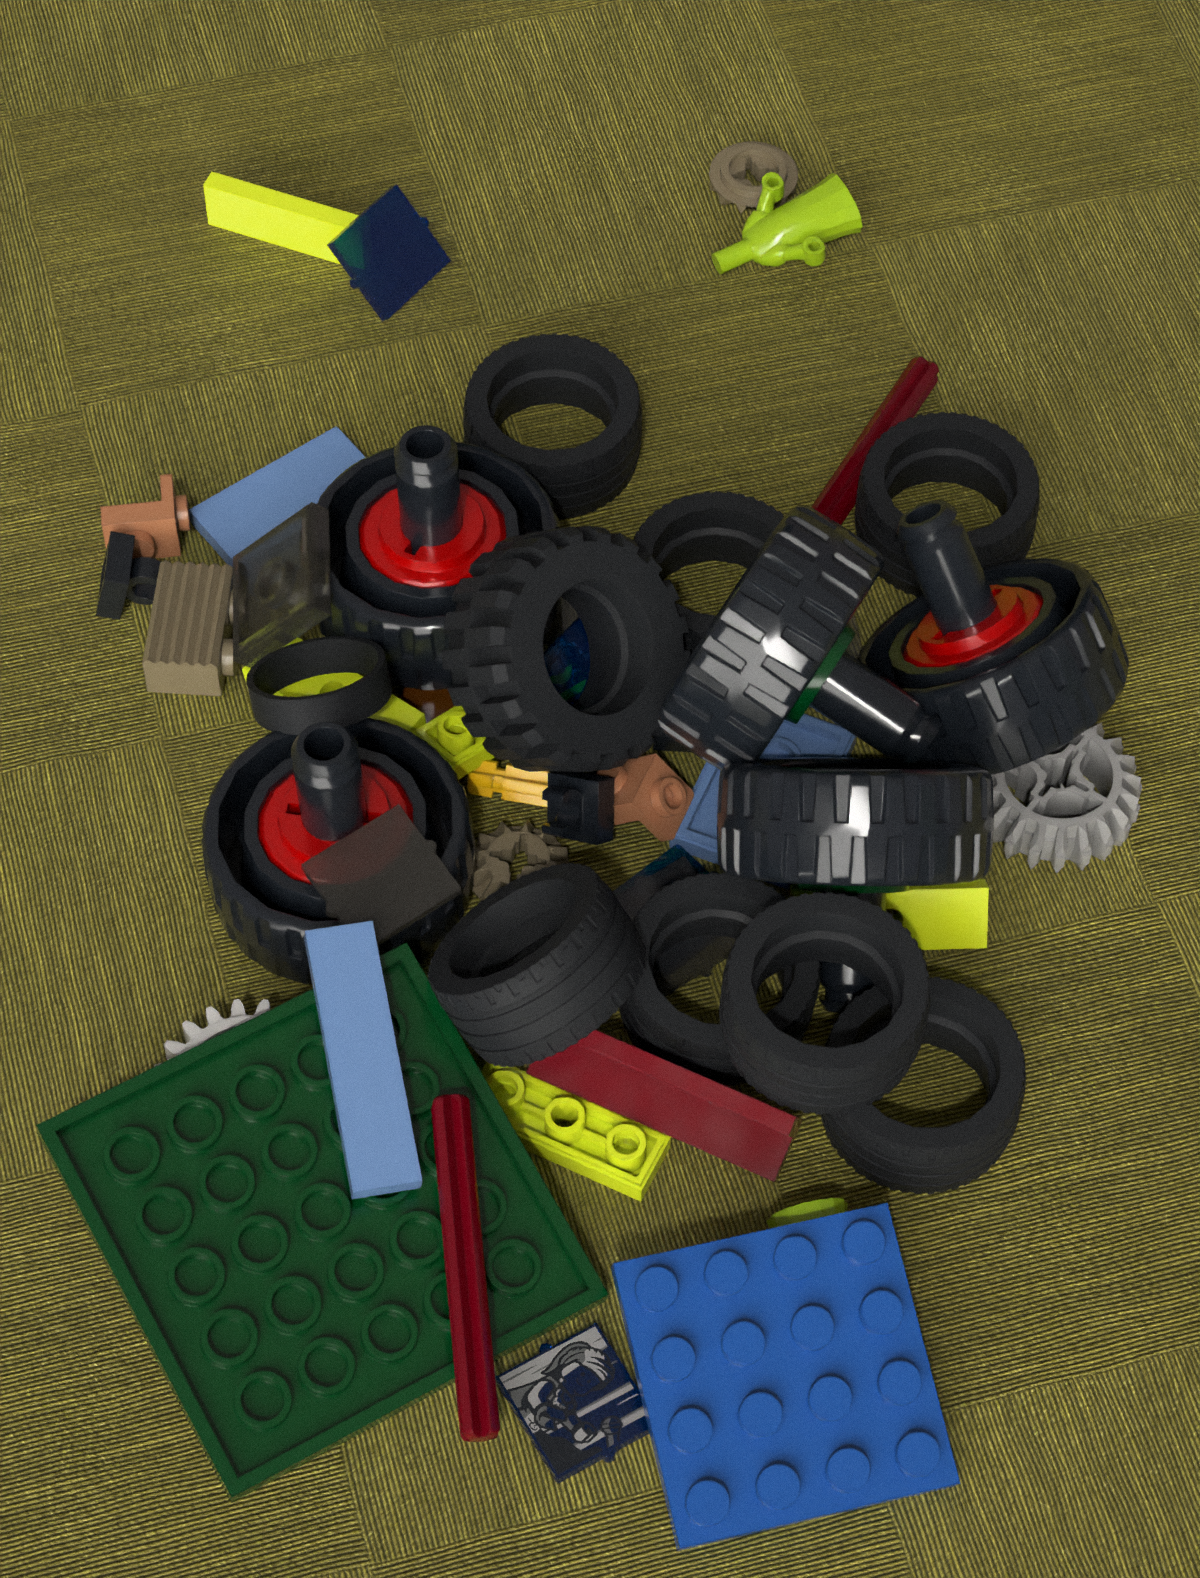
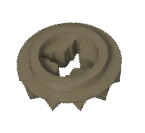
(730, 167)
(500, 847)

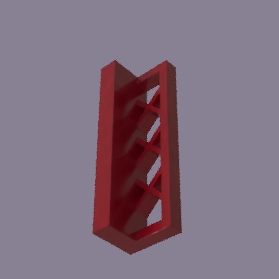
(674, 1101)

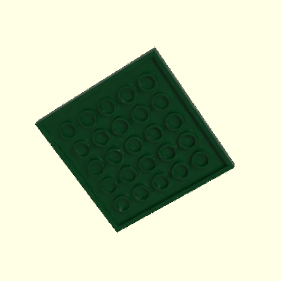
(254, 1269)

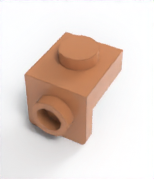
(152, 523)
(650, 794)

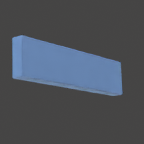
(362, 1060)

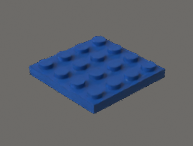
(783, 1376)

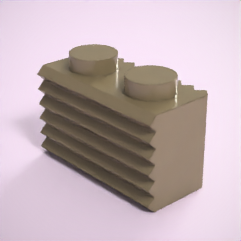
(190, 630)

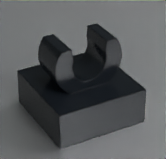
(125, 577)
(579, 807)

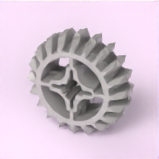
(1069, 819)

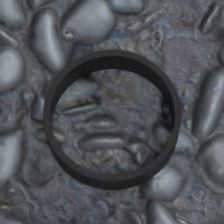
(312, 659)

